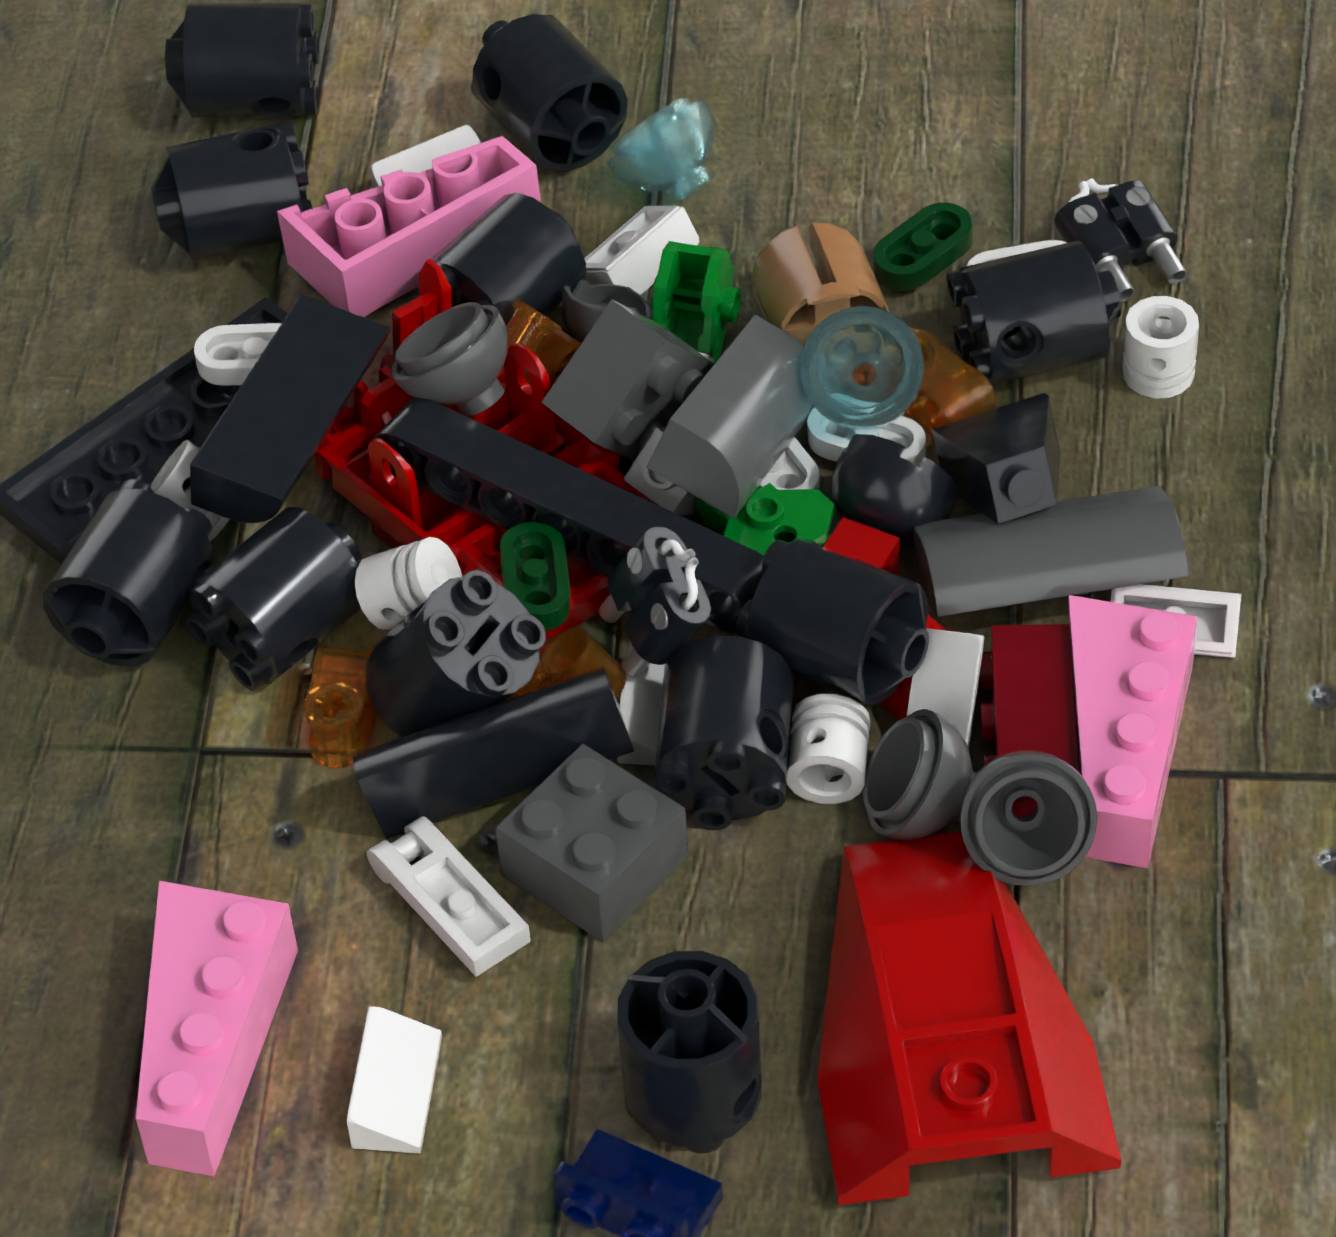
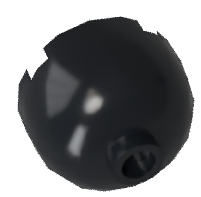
(889, 491)

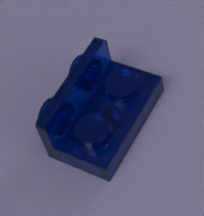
(634, 1191)

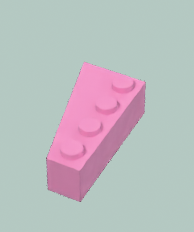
(375, 242)
(1128, 710)
(208, 1013)

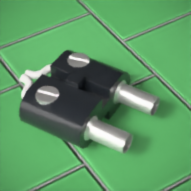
(1121, 229)
(662, 593)

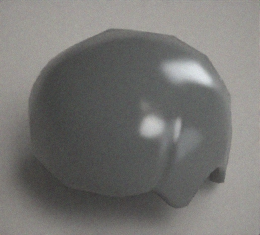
(589, 301)

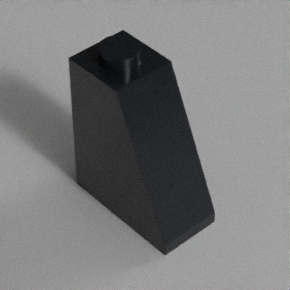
(1004, 458)

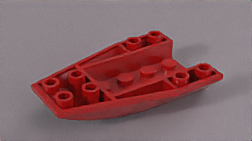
(947, 1027)

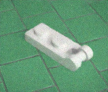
(450, 896)

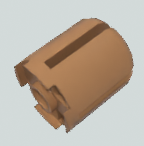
(799, 295)

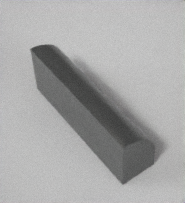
(736, 419)
(1051, 552)

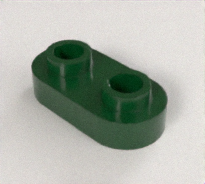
(922, 246)
(537, 571)

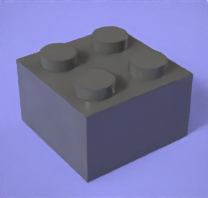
(626, 380)
(592, 842)

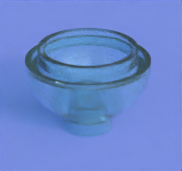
(667, 150)
(855, 339)

